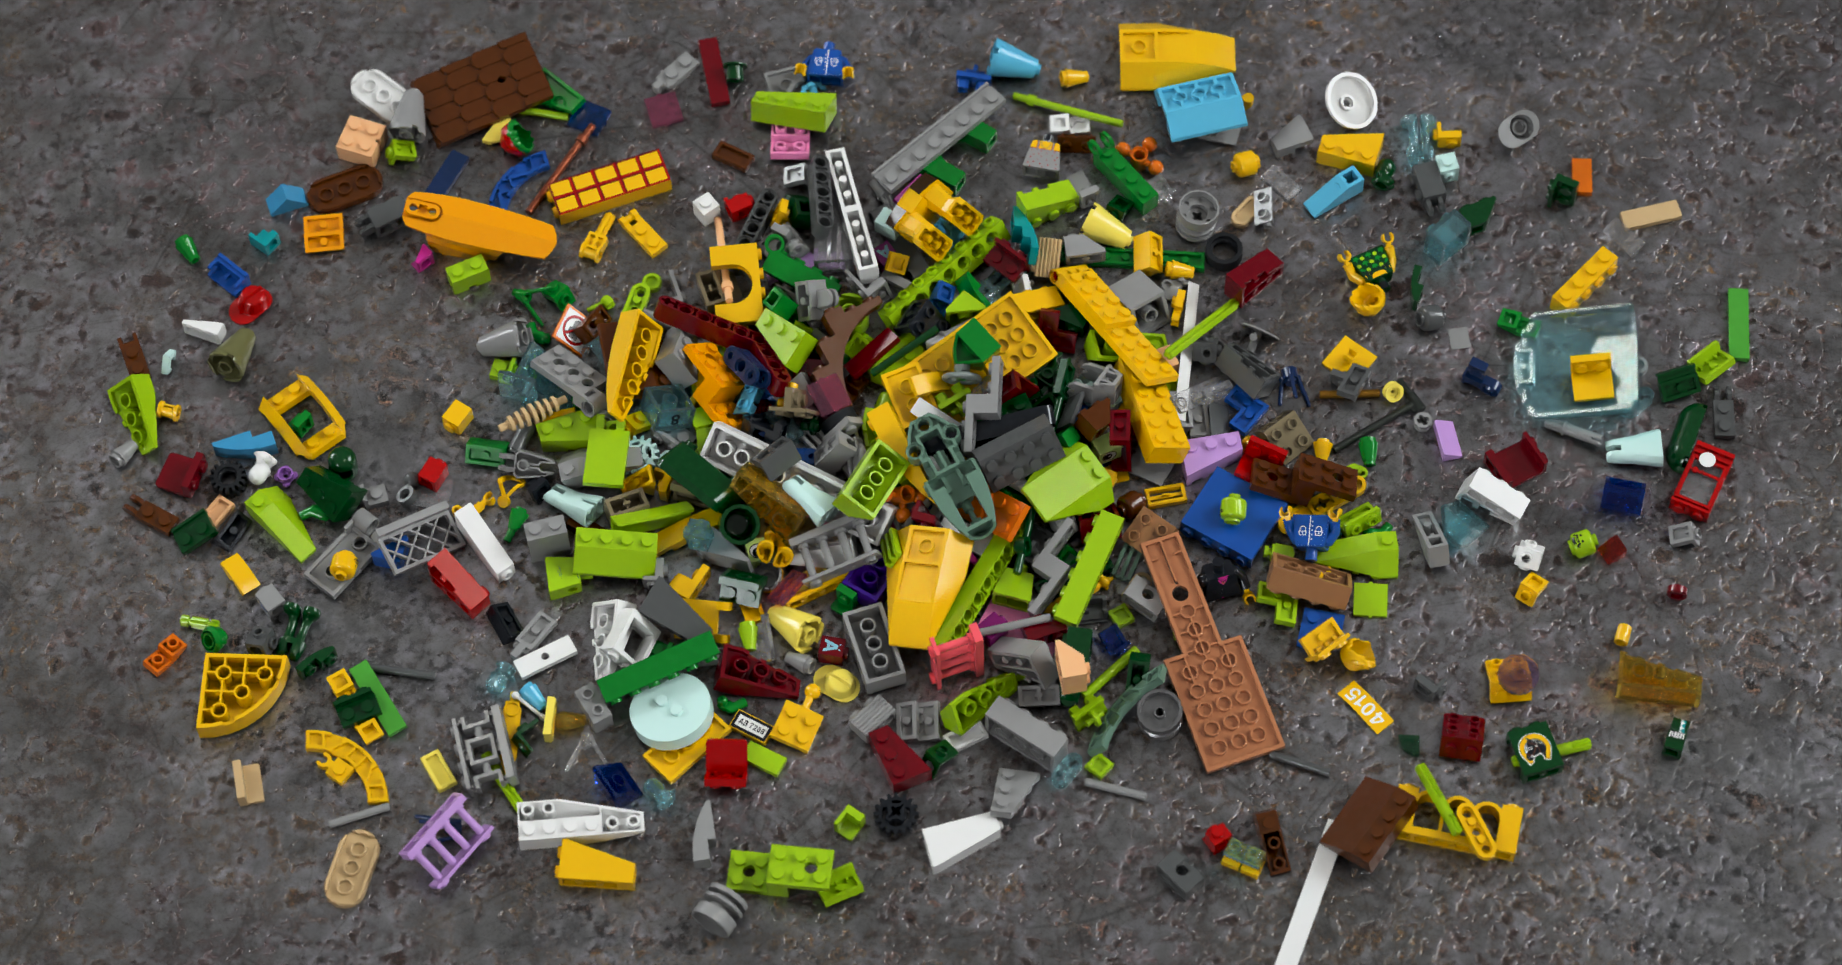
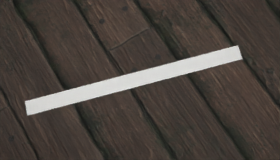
(1186, 354)

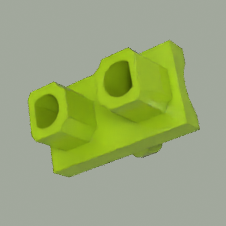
(955, 403)
(1089, 714)

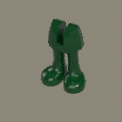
(294, 613)

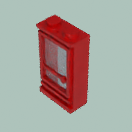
(1701, 485)

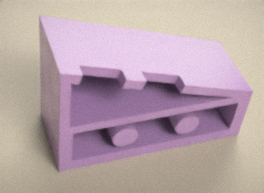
(1210, 452)

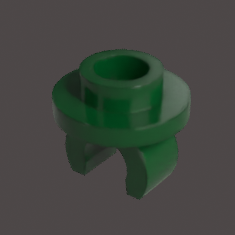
(811, 425)

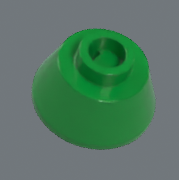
(213, 638)

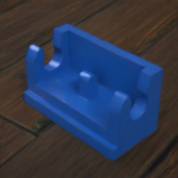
(228, 275)

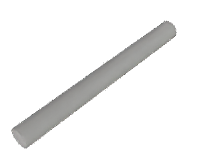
(1015, 624)

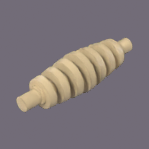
(532, 413)

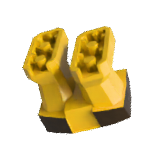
(923, 206)

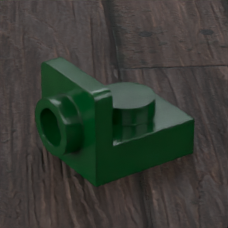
(1119, 207)

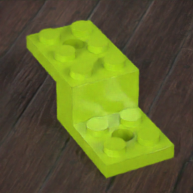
(780, 870)

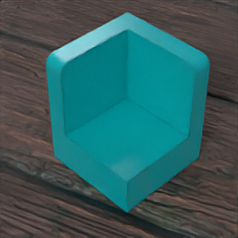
(265, 241)

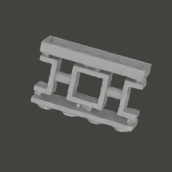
(499, 746)

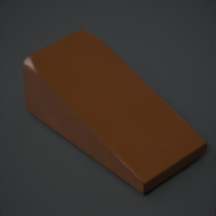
(587, 328)

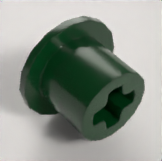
(735, 71)

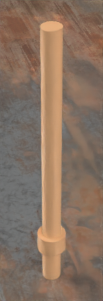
(726, 285)

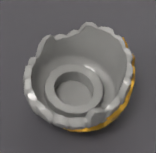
(774, 574)

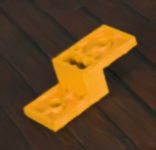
(719, 386)

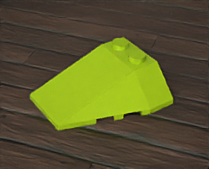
(1070, 485)

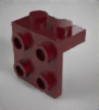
(182, 474)
(1462, 737)

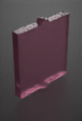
(663, 109)
(829, 394)

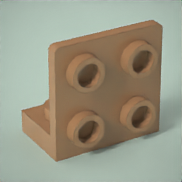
(1146, 527)

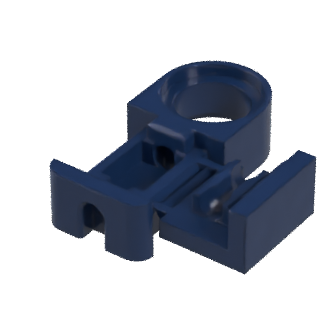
(1475, 377)

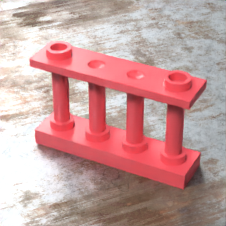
(959, 659)

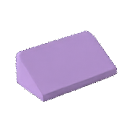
(1447, 440)

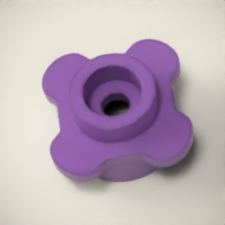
(285, 470)

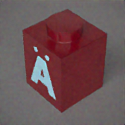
(833, 650)

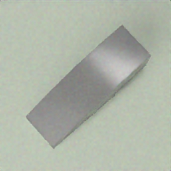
(703, 837)

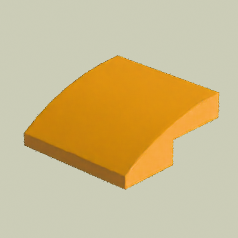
(324, 233)

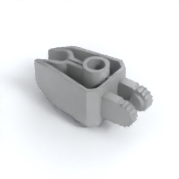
(527, 464)

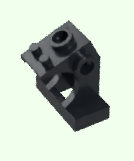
(755, 424)

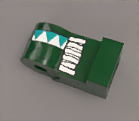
(1676, 738)

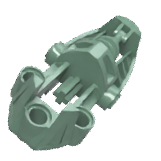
(954, 483)

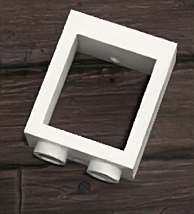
(634, 619)

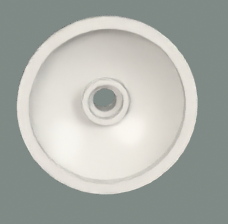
(1358, 97)

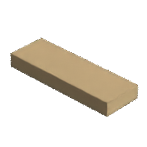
(1651, 215)

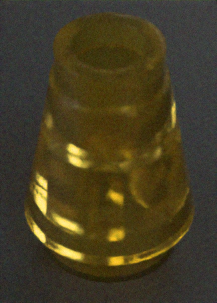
(569, 720)

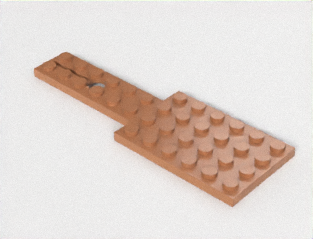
(1211, 676)

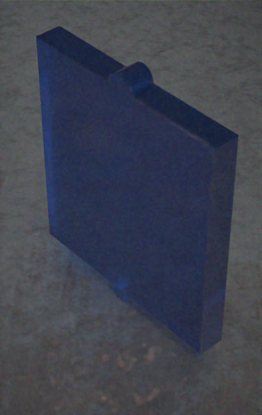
(588, 114)

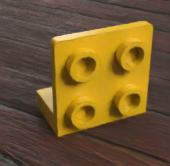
(1591, 377)

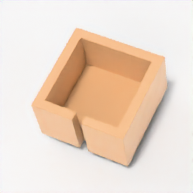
(359, 142)

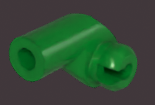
(539, 336)
(729, 706)

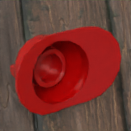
(250, 304)

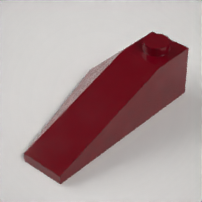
(745, 675)

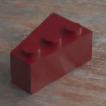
(1252, 276)
(897, 760)

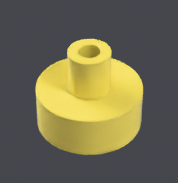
(1393, 391)

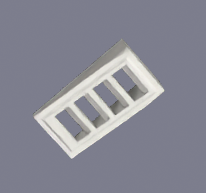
(205, 330)

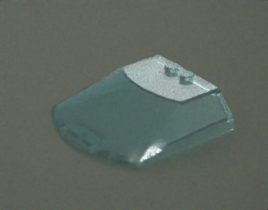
(1545, 352)

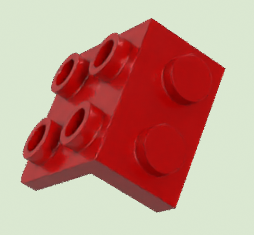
(726, 763)

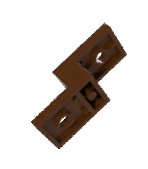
(1303, 480)

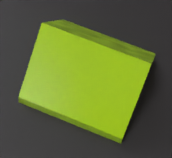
(963, 308)

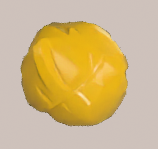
(1368, 299)

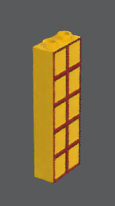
(609, 186)

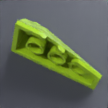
(974, 703)

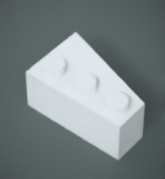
(1494, 495)

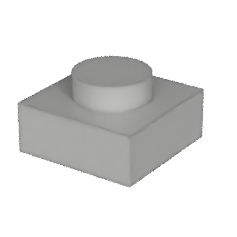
(782, 230)

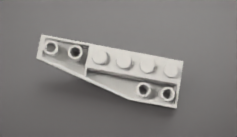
(550, 821)

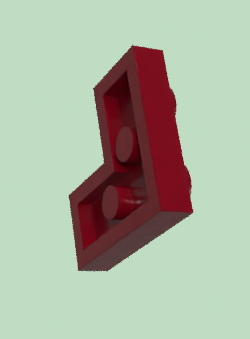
(1060, 339)

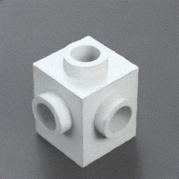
(1528, 555)

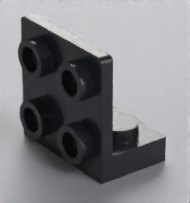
(919, 318)

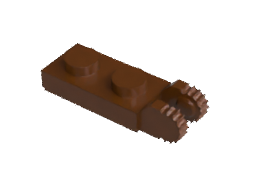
(152, 515)

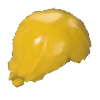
(1357, 655)

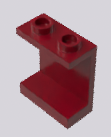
(1121, 435)
(1517, 462)

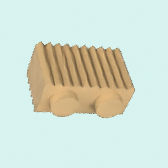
(1048, 256)

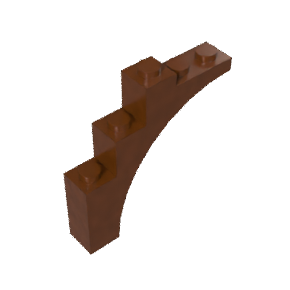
(840, 327)

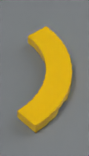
(355, 756)

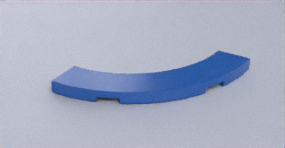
(516, 177)

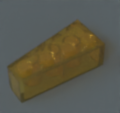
(769, 501)
(1656, 683)

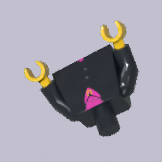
(1223, 580)

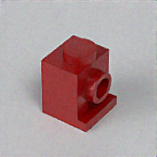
(739, 206)
(1217, 838)

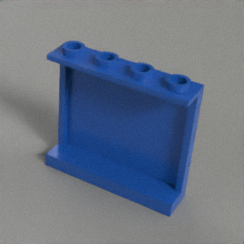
(1234, 541)

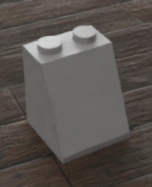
(1144, 301)
(547, 538)

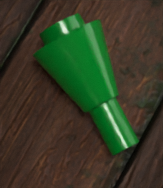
(516, 520)

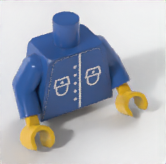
(826, 66)
(1312, 532)

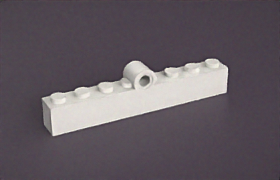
(852, 216)

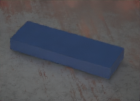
(448, 173)

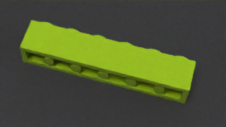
(1088, 569)

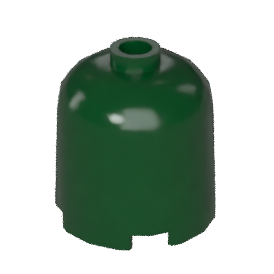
(739, 524)

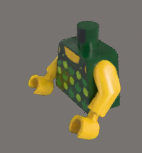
(1372, 266)

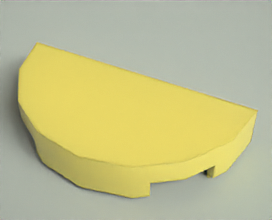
(494, 134)

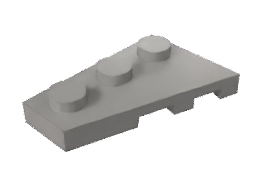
(1011, 790)

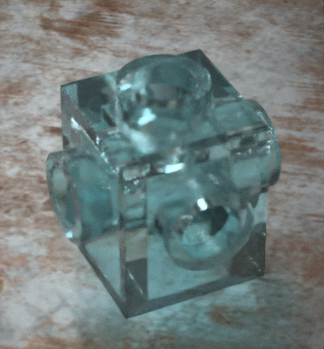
(698, 534)

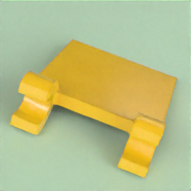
(709, 612)

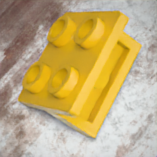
(1323, 640)

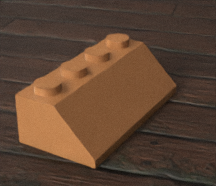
(1302, 580)

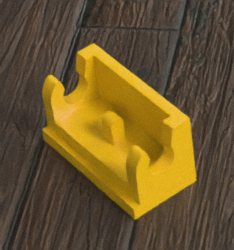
(1148, 253)

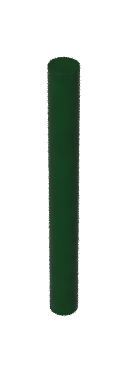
(904, 351)

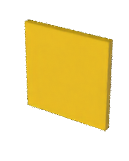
(1346, 354)

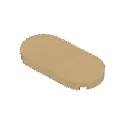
(352, 869)

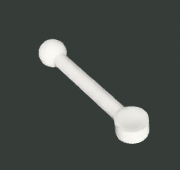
(515, 695)

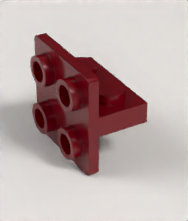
(1007, 260)

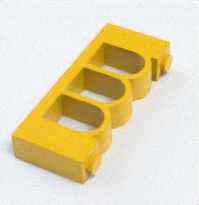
(1508, 821)

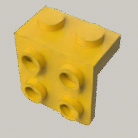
(1496, 691)

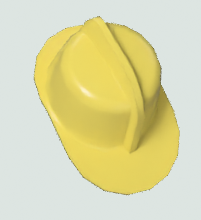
(837, 683)

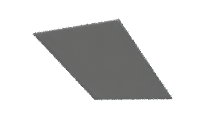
(1459, 338)

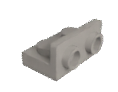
(672, 437)

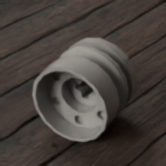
(1197, 216)
(719, 910)

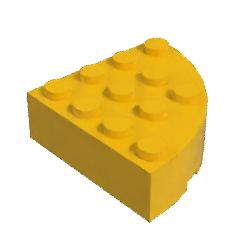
(238, 690)

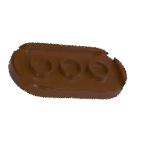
(345, 189)

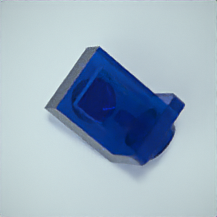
(1114, 640)

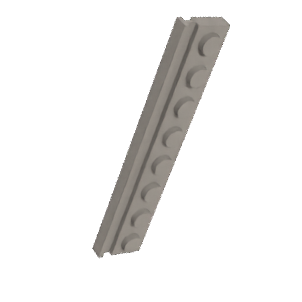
(938, 137)

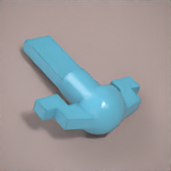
(812, 87)

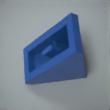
(379, 559)

